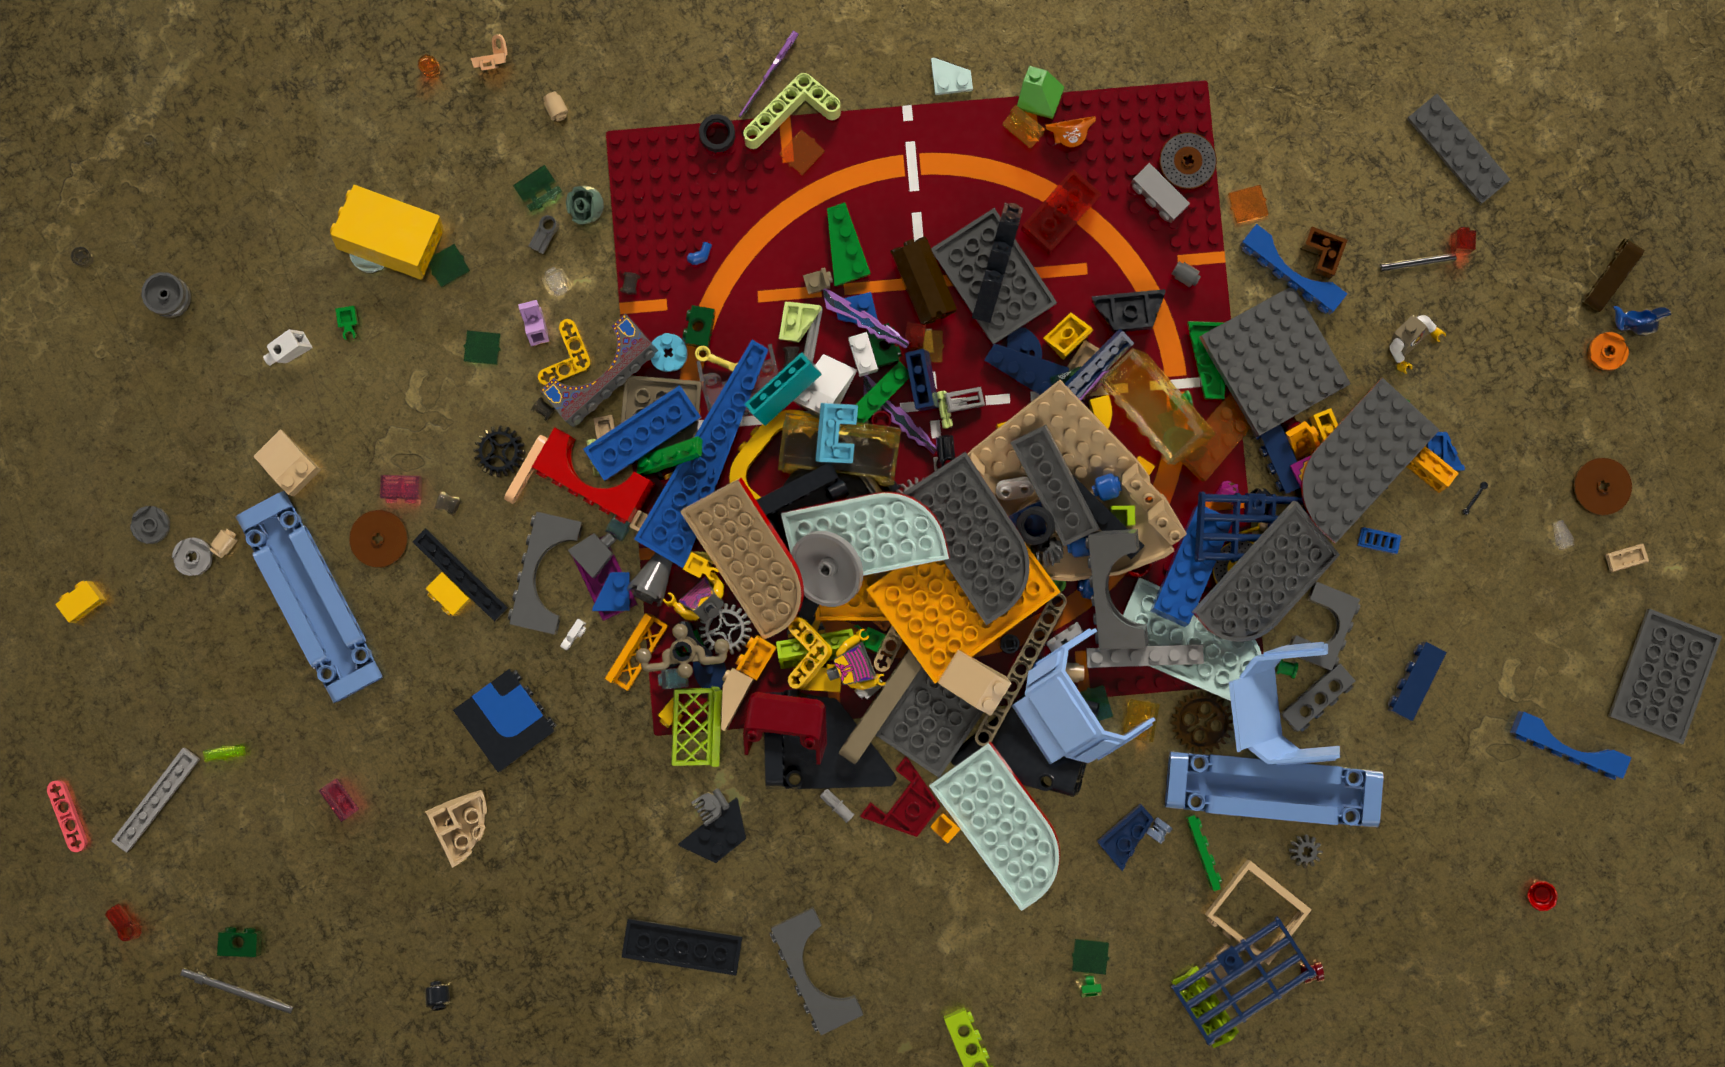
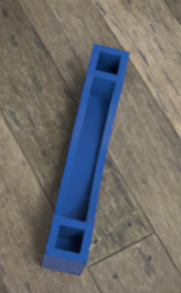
(1324, 294)
(1533, 729)

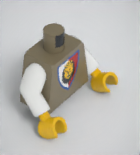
(1409, 336)

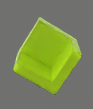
(1124, 514)

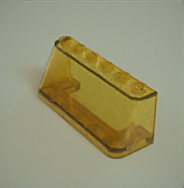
(1156, 406)

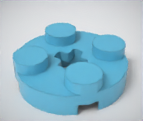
(679, 352)

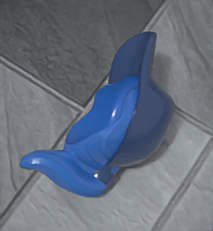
(1641, 322)

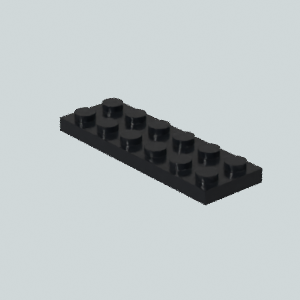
(682, 946)

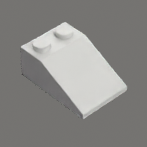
(828, 387)

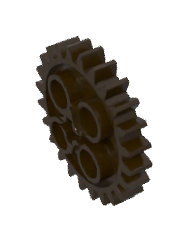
(1193, 707)

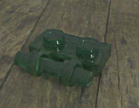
(534, 184)

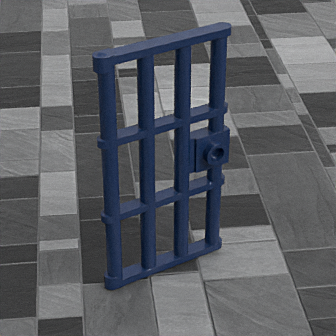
(1253, 512)
(1235, 968)

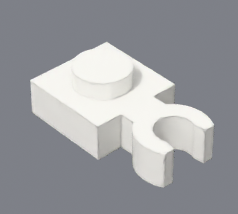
(576, 631)

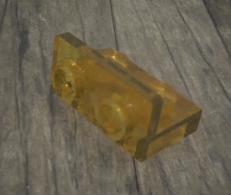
(1023, 127)

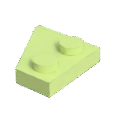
(797, 320)

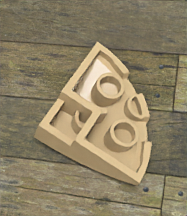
(459, 825)

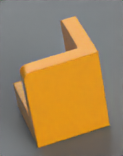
(945, 827)

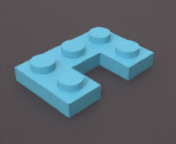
(828, 432)

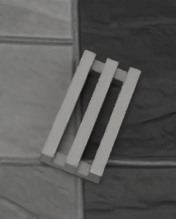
(949, 402)

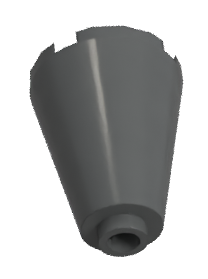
(652, 580)

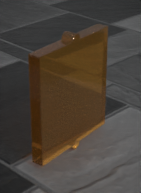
(801, 152)
(1248, 204)

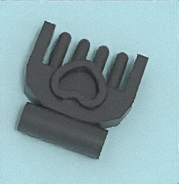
(712, 804)

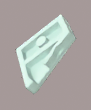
(950, 78)

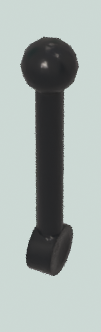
(1483, 485)

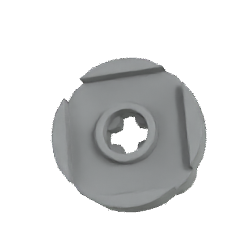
(181, 558)
(1064, 637)

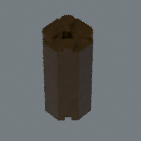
(923, 281)

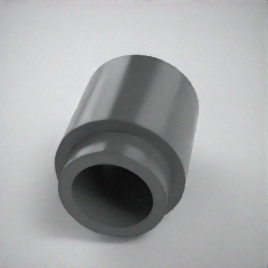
(1186, 274)

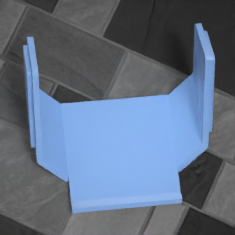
(1258, 713)
(1061, 717)

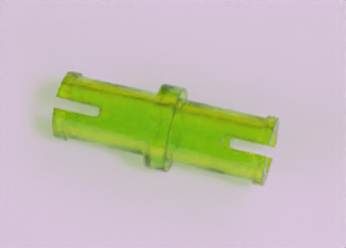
(224, 752)

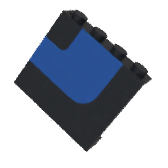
(505, 719)

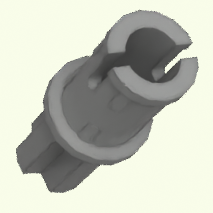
(837, 805)

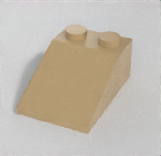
(286, 463)
(975, 682)
(734, 692)

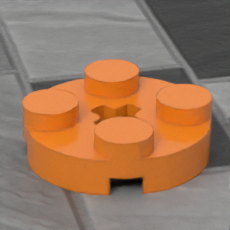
(1618, 347)

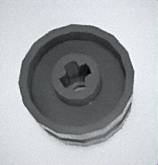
(166, 295)

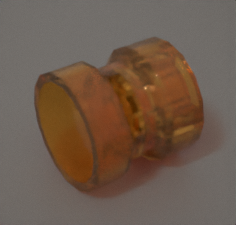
(427, 62)

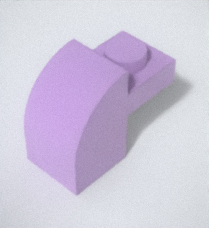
(534, 322)

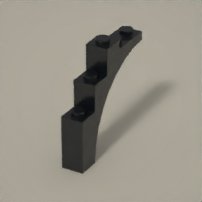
(997, 262)

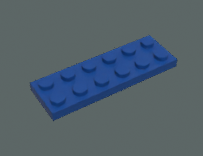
(642, 433)

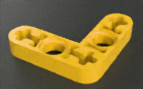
(572, 361)
(814, 650)

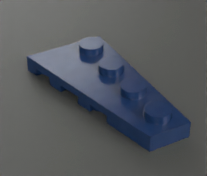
(1025, 368)

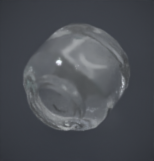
(556, 281)

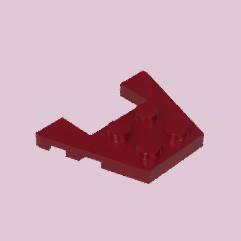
(913, 807)

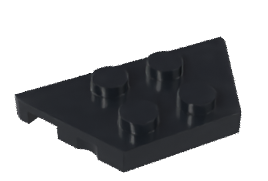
(1130, 310)
(718, 837)

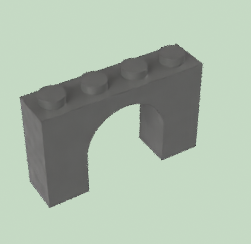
(1343, 609)

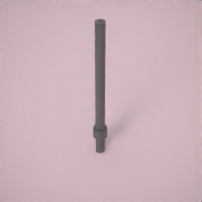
(201, 978)

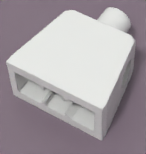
(287, 347)

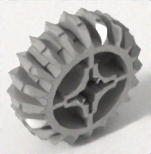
(741, 624)

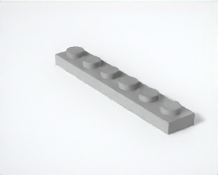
(1145, 656)
(155, 800)

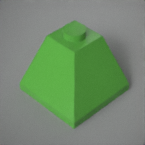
(1040, 93)

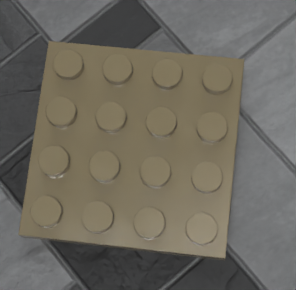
(643, 391)

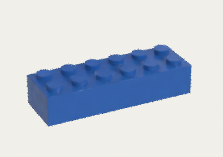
(1185, 577)

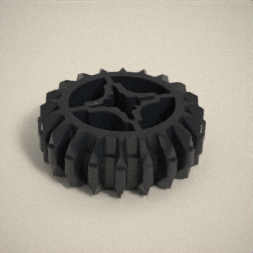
(492, 455)

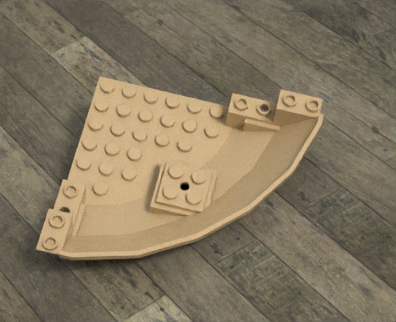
(1089, 453)

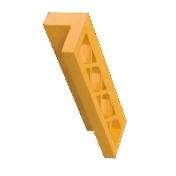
(1432, 470)
(631, 647)

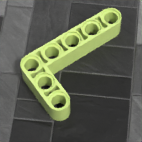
(789, 106)

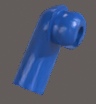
(700, 256)

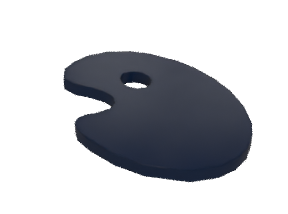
(1024, 341)
(710, 675)

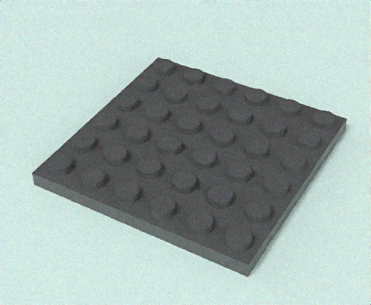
(1274, 360)

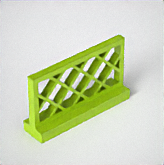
(713, 726)

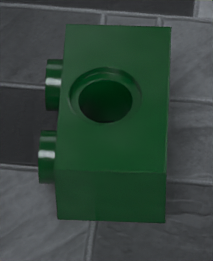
(706, 317)
(881, 356)
(251, 942)

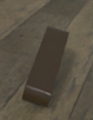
(1614, 274)

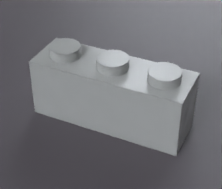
(1159, 193)

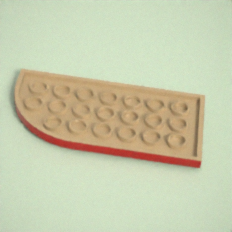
(748, 556)

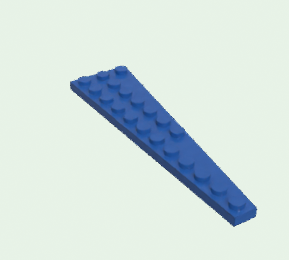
(665, 526)

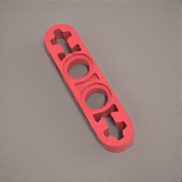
(71, 814)

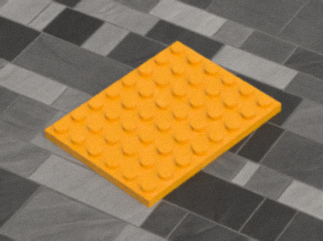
(938, 617)

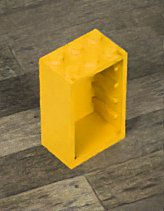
(387, 232)

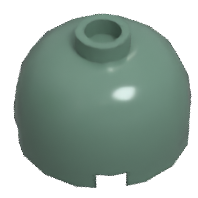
(584, 204)

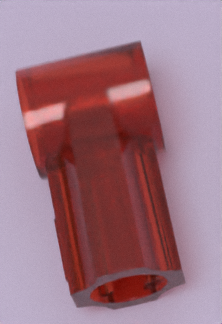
(121, 921)

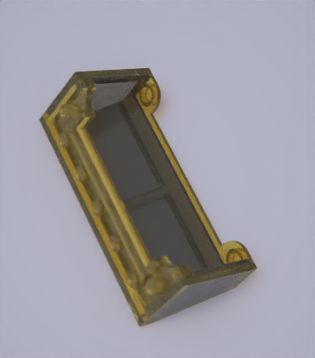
(873, 455)

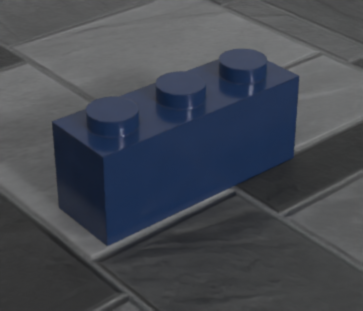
(922, 380)

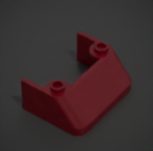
(786, 716)

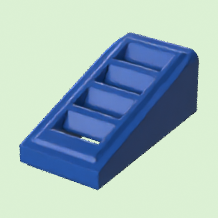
(1395, 546)

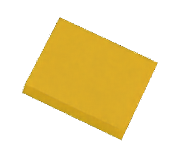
(1068, 335)

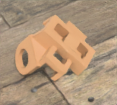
(498, 56)

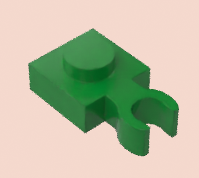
(347, 319)
(875, 638)

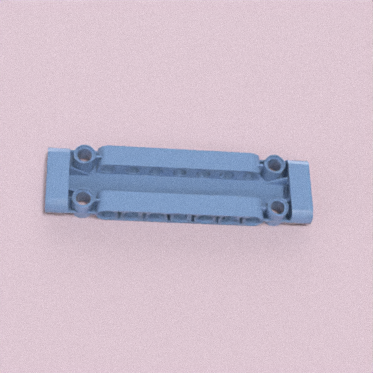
(309, 596)
(1274, 791)

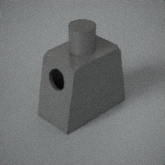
(593, 553)

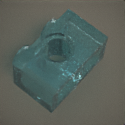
(670, 679)

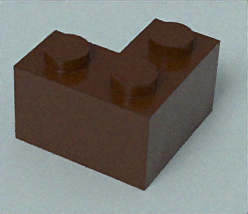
(1328, 247)

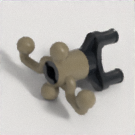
(674, 655)

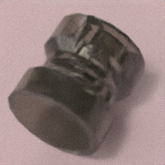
(447, 503)

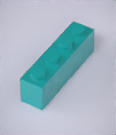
(783, 389)

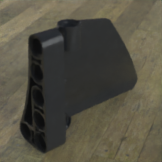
(809, 490)
(788, 757)
(1026, 758)

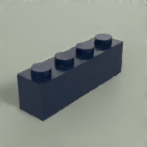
(1280, 457)
(1416, 681)

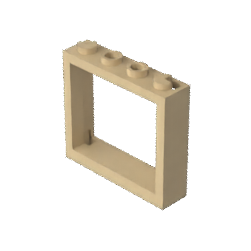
(1295, 922)

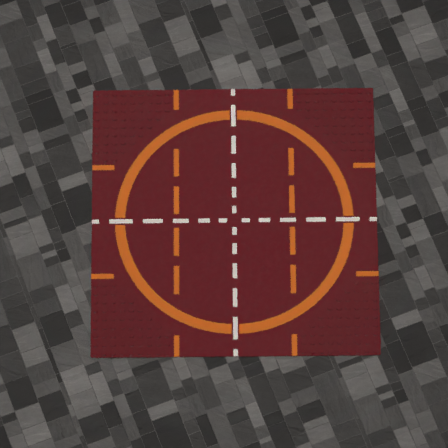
(906, 179)

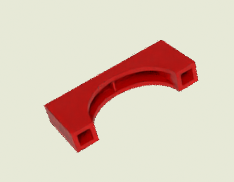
(556, 463)

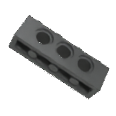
(1291, 713)

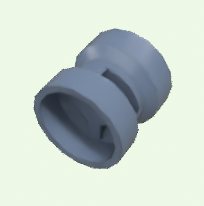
(1159, 830)

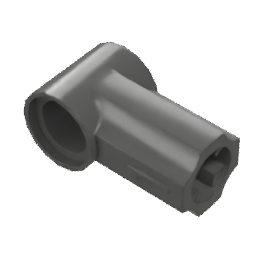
(542, 236)

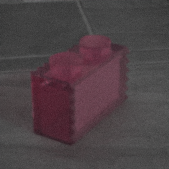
(401, 488)
(338, 800)

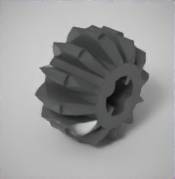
(1048, 552)
(1312, 852)

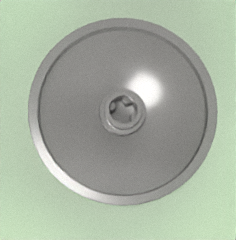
(828, 568)

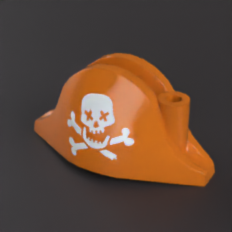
(1071, 132)

